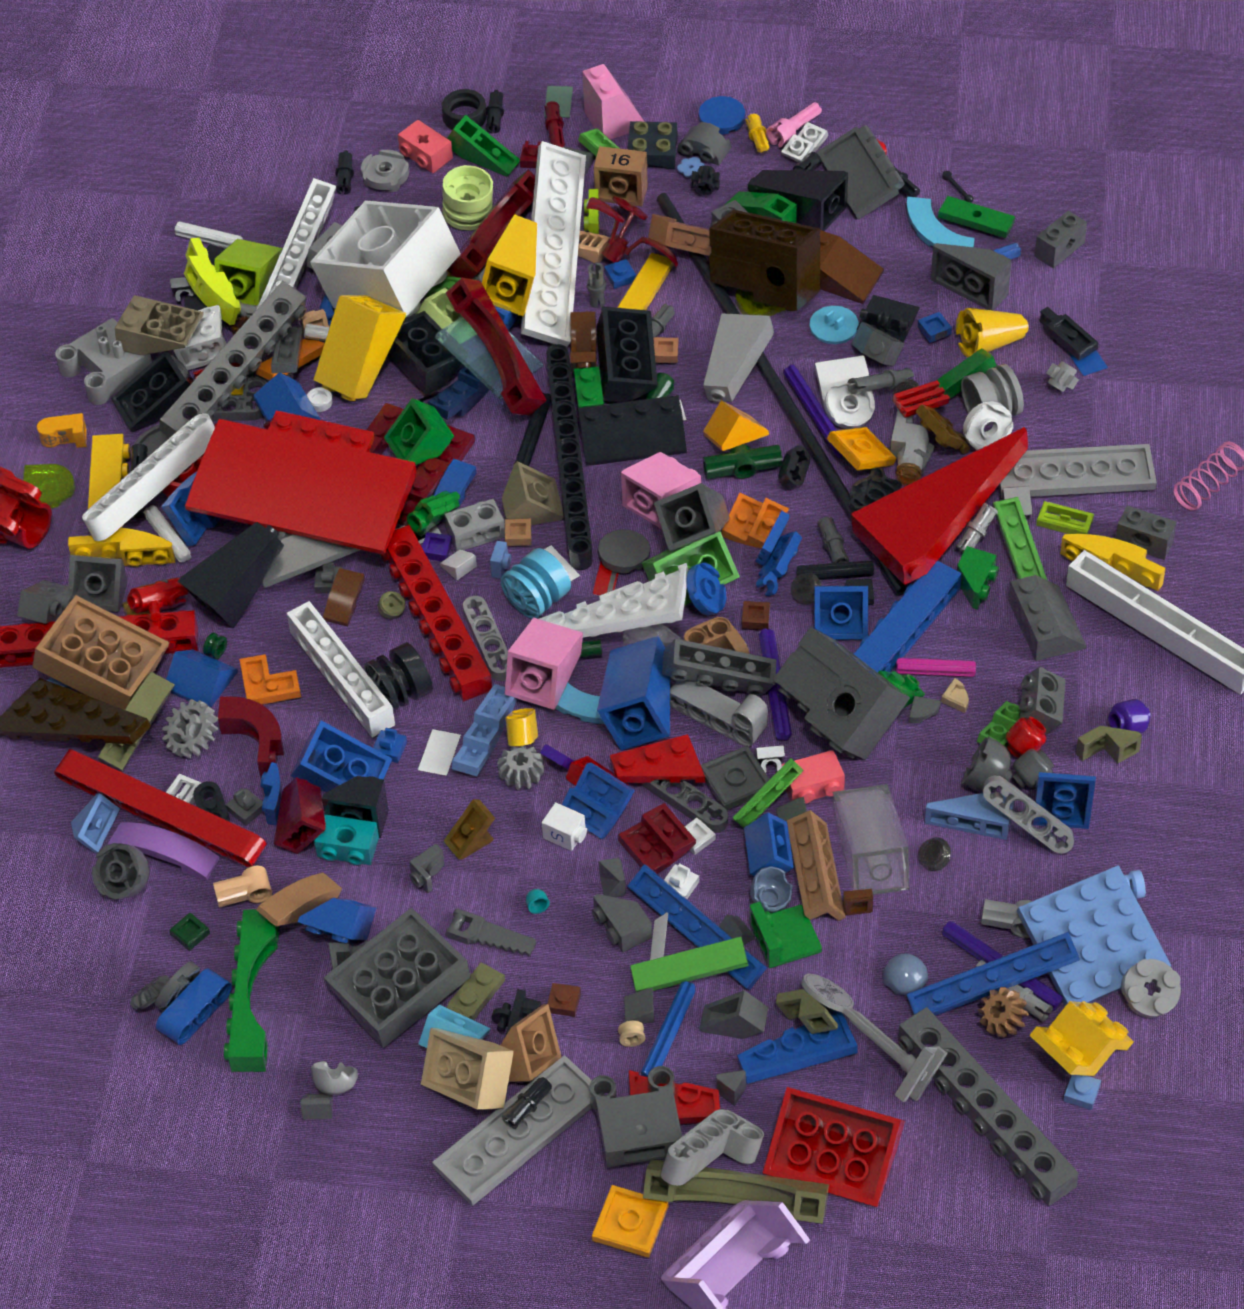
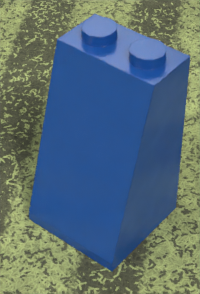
(636, 694)

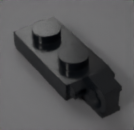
(1068, 333)

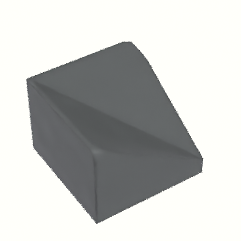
(612, 877)

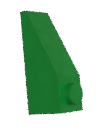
(481, 148)

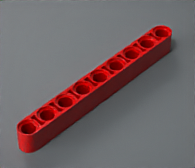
(161, 808)

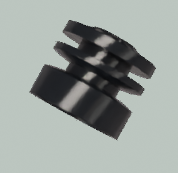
(400, 675)

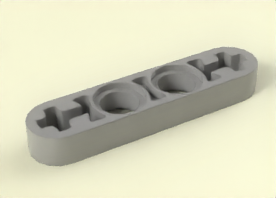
(486, 638)
(1026, 816)

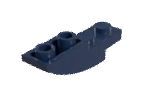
(460, 395)

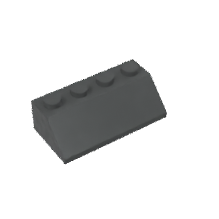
(302, 555)

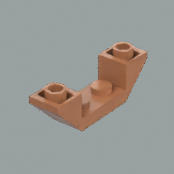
(679, 235)

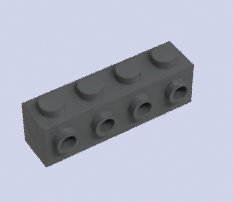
(718, 667)

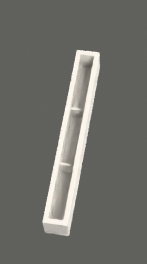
(1158, 619)

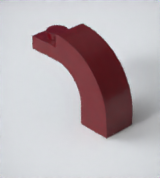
(252, 719)

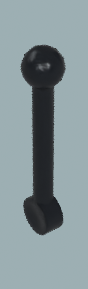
(947, 175)

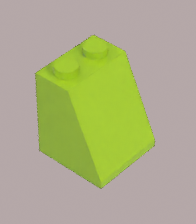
(248, 268)

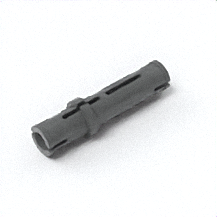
(888, 379)

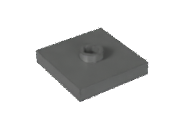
(734, 777)

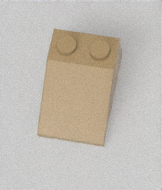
(467, 1069)

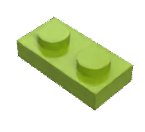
(591, 222)

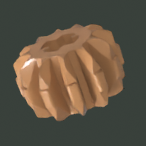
(1000, 1002)

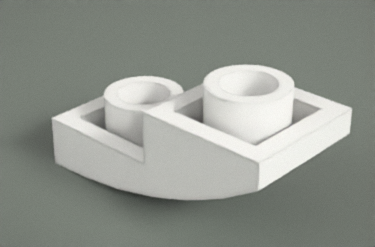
(807, 141)

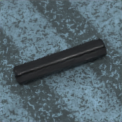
(838, 570)

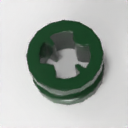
(215, 645)

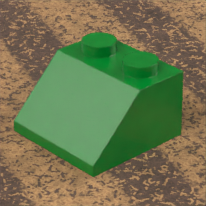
(418, 433)

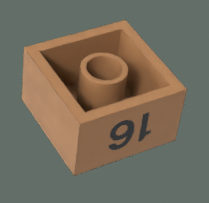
(621, 175)

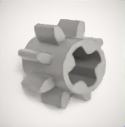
(1062, 376)

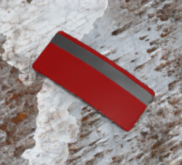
(605, 580)

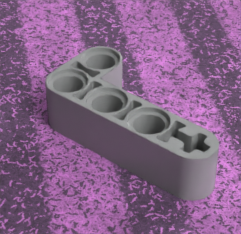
(726, 716)
(715, 1135)

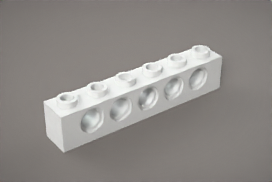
(340, 669)

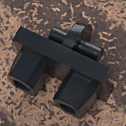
(521, 1008)

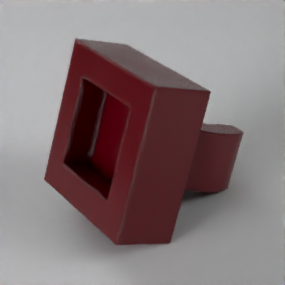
(529, 155)

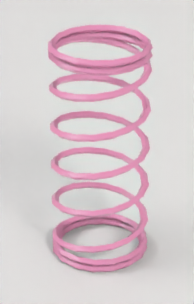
(1238, 449)

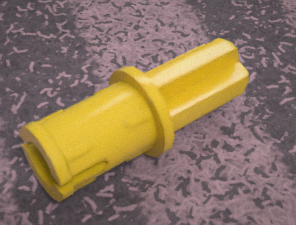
(757, 132)

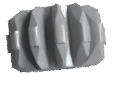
(520, 767)

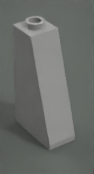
(734, 353)

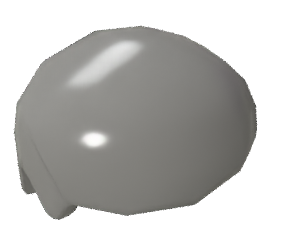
(333, 1081)

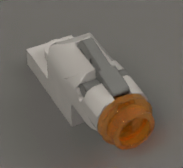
(911, 448)

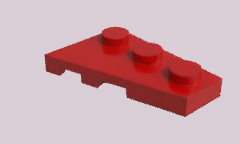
(692, 1101)

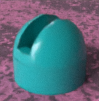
(537, 901)

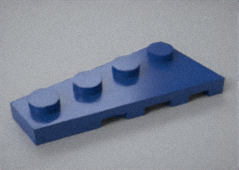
(797, 1050)

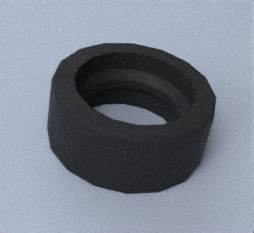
(461, 98)

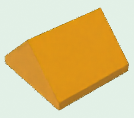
(732, 427)

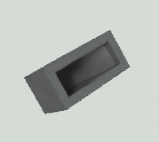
(877, 344)
(734, 1016)

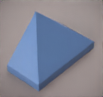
(94, 822)

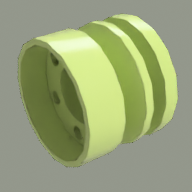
(467, 197)

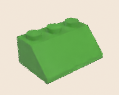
(707, 550)

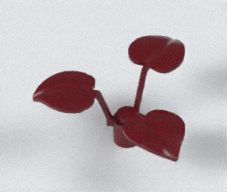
(617, 244)

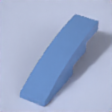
(484, 732)

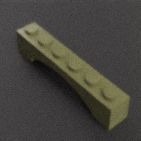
(802, 1198)

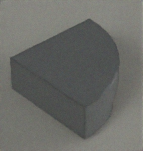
(923, 708)

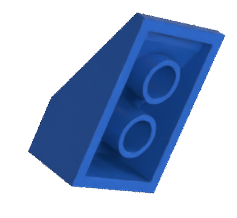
(336, 757)
(1066, 798)

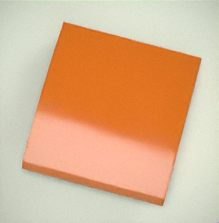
(751, 520)

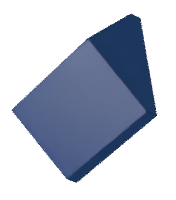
(284, 395)
(841, 611)
(199, 676)

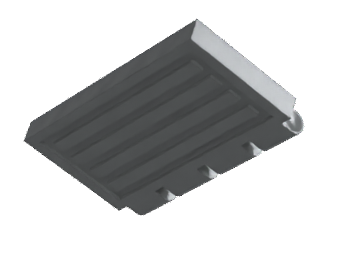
(870, 172)

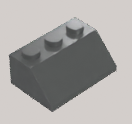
(1044, 617)

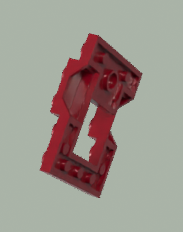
(429, 472)

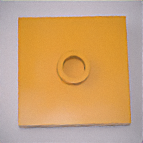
(861, 448)
(629, 1221)

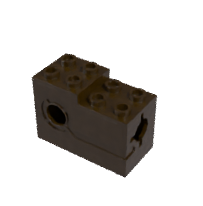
(767, 258)

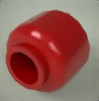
(1025, 735)

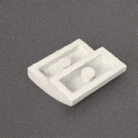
(837, 370)

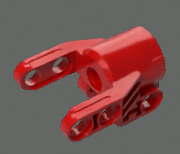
(22, 514)

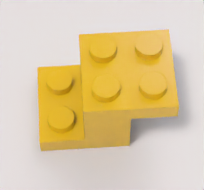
(1082, 1038)

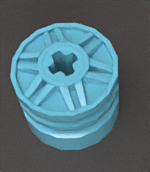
(535, 583)

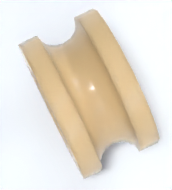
(631, 1033)

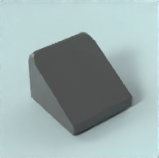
(640, 1006)

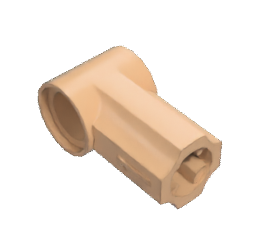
(250, 886)

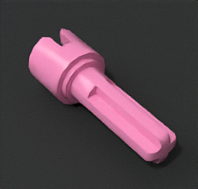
(784, 128)

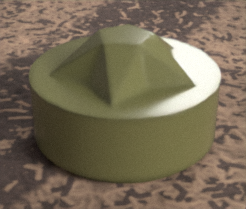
(391, 605)

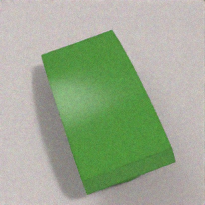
(1002, 721)

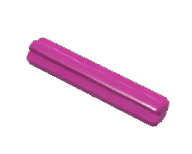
(936, 667)

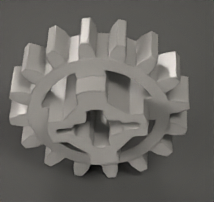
(190, 728)

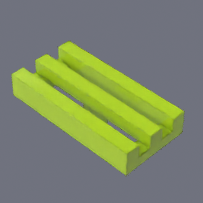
(1064, 522)

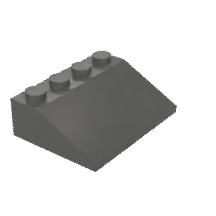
(398, 977)

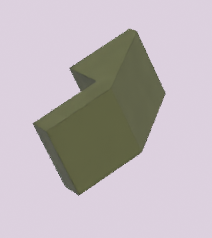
(1117, 742)
(806, 1008)

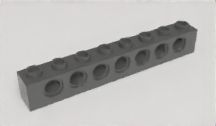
(282, 299)
(1041, 1153)

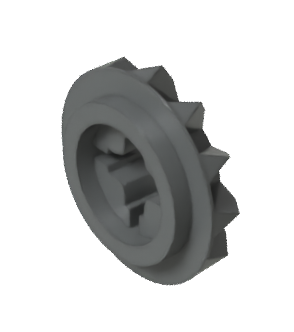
(149, 993)

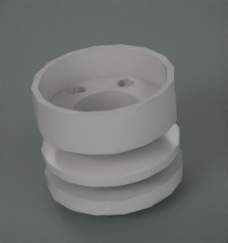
(997, 385)

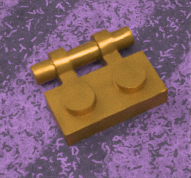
(942, 428)

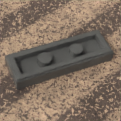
(288, 351)

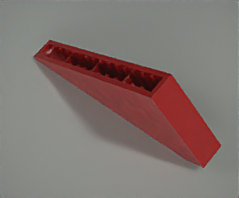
(924, 518)

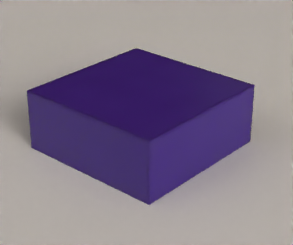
(437, 546)
(556, 756)

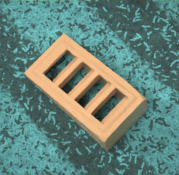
(595, 246)

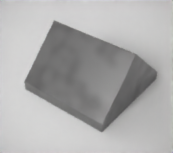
(98, 580)

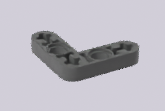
(243, 403)

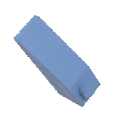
(970, 815)

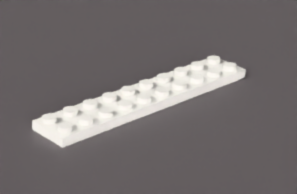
(558, 219)

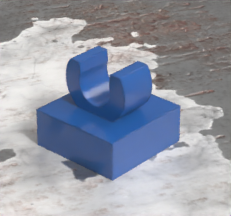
(391, 744)

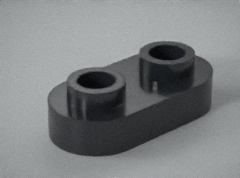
(216, 804)

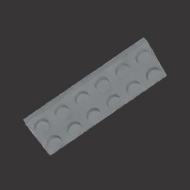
(1083, 470)
(496, 1150)

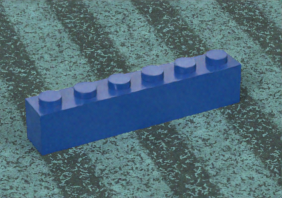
(909, 618)

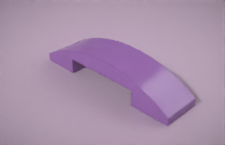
(167, 846)

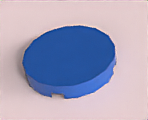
(723, 112)
(705, 589)

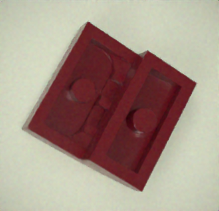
(657, 839)

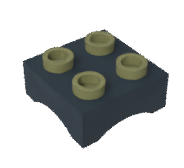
(656, 139)

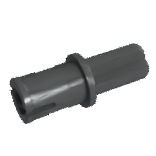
(661, 319)

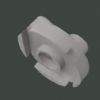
(375, 176)
(1136, 994)

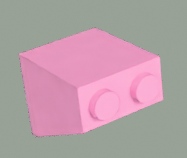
(607, 103)
(652, 481)
(542, 662)

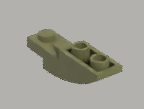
(145, 703)

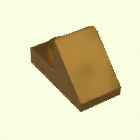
(470, 830)

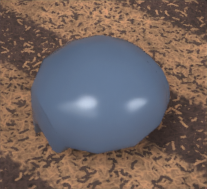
(771, 889)
(904, 974)

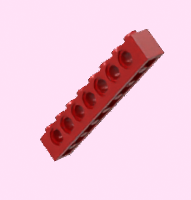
(436, 615)
(21, 640)

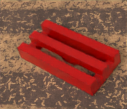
(919, 395)

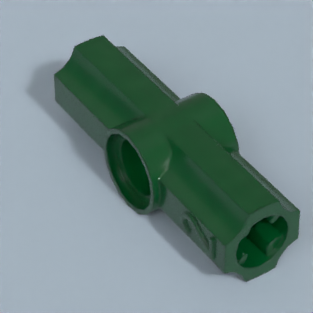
(742, 461)

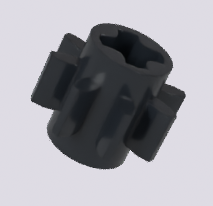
(705, 180)

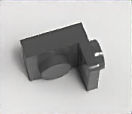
(424, 865)

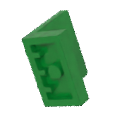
(783, 934)

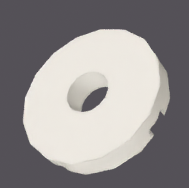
(981, 415)
(846, 417)

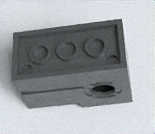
(840, 694)

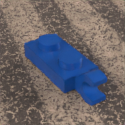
(778, 561)

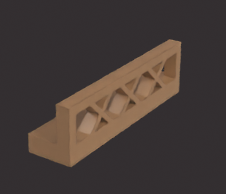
(815, 866)

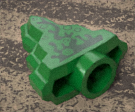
(432, 511)

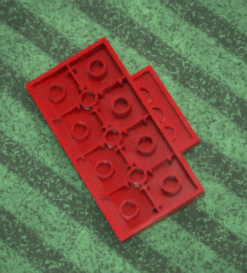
(303, 481)

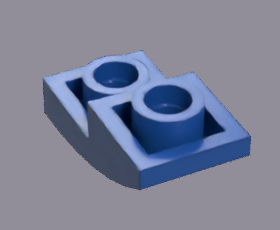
(273, 791)

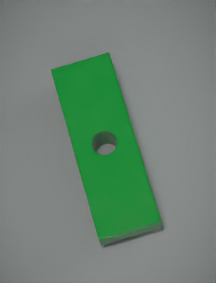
(976, 216)

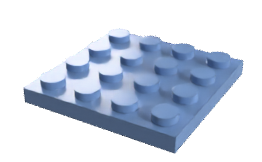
(1105, 930)

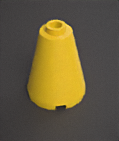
(988, 329)

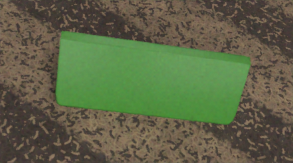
(768, 793)

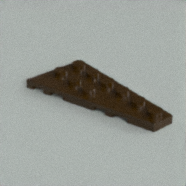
(59, 714)

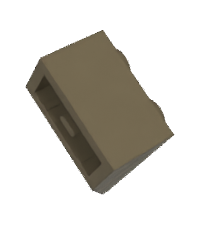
(155, 326)

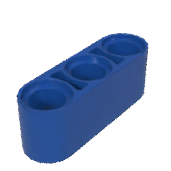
(194, 1006)

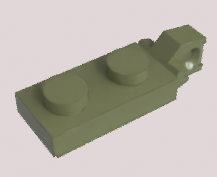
(476, 991)

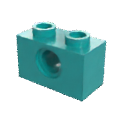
(361, 836)

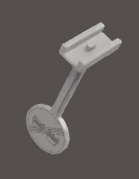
(918, 1070)

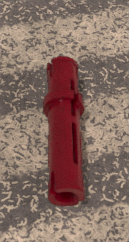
(554, 124)

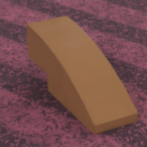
(298, 899)

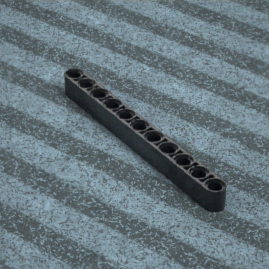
(569, 457)

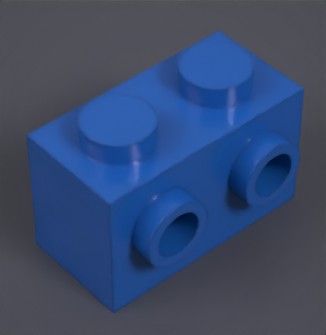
(768, 844)

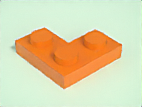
(265, 687)

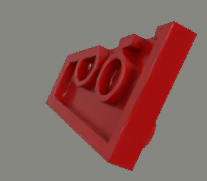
(662, 760)

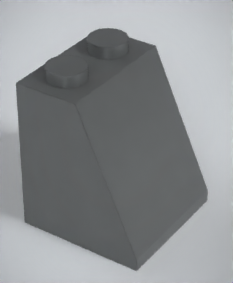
(691, 515)

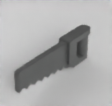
(488, 933)

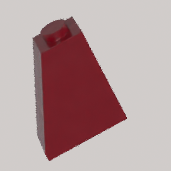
(299, 816)

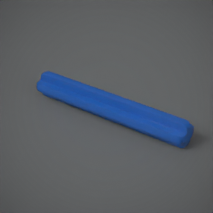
(669, 1027)

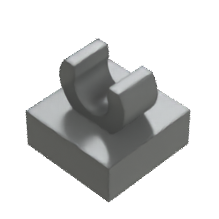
(180, 286)
(325, 577)
(245, 806)

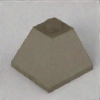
(531, 496)

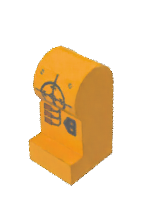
(63, 430)

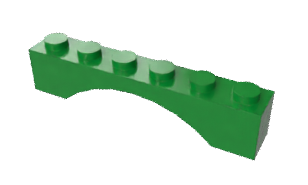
(248, 1041)

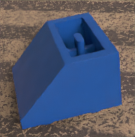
(341, 917)

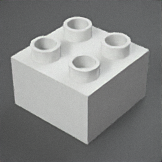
(387, 254)

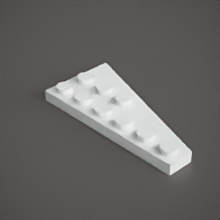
(629, 606)

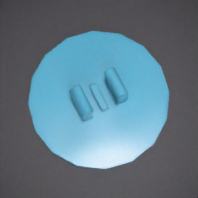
(834, 324)

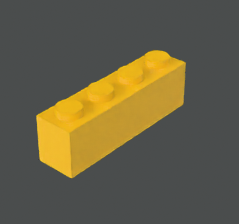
(107, 464)

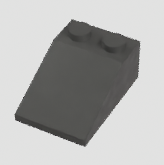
(972, 273)

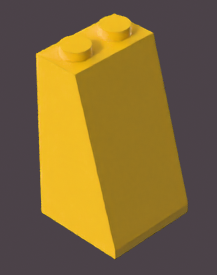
(512, 266)
(357, 345)

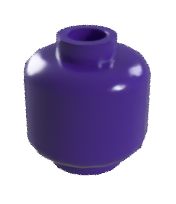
(1130, 715)

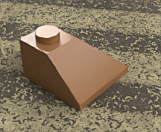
(533, 1045)

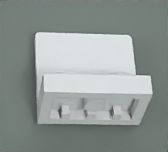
(205, 341)

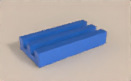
(772, 538)

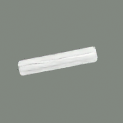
(205, 234)
(165, 531)

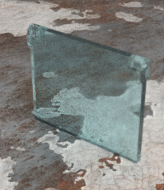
(474, 355)

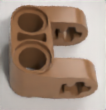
(717, 633)

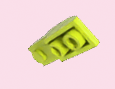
(208, 284)

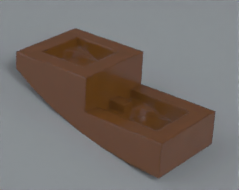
(343, 597)

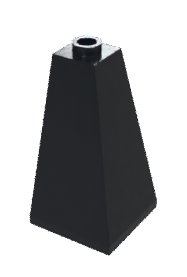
(818, 194)
(234, 572)

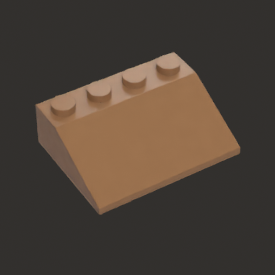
(98, 653)

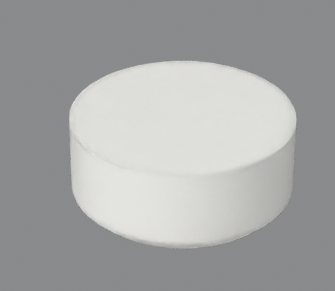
(320, 399)

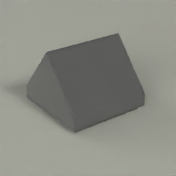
(736, 928)
(731, 1085)
(317, 1106)

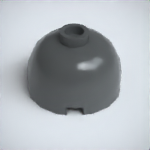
(988, 760)
(120, 871)

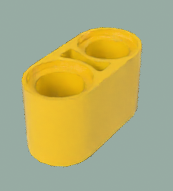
(521, 727)

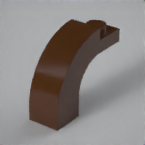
(583, 340)

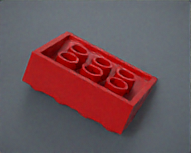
(833, 1146)

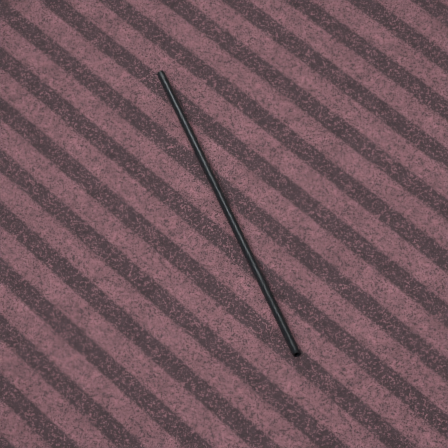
(782, 395)

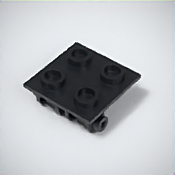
(889, 316)

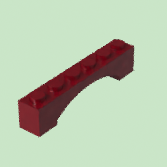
(486, 236)
(519, 385)

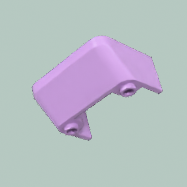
(731, 1251)

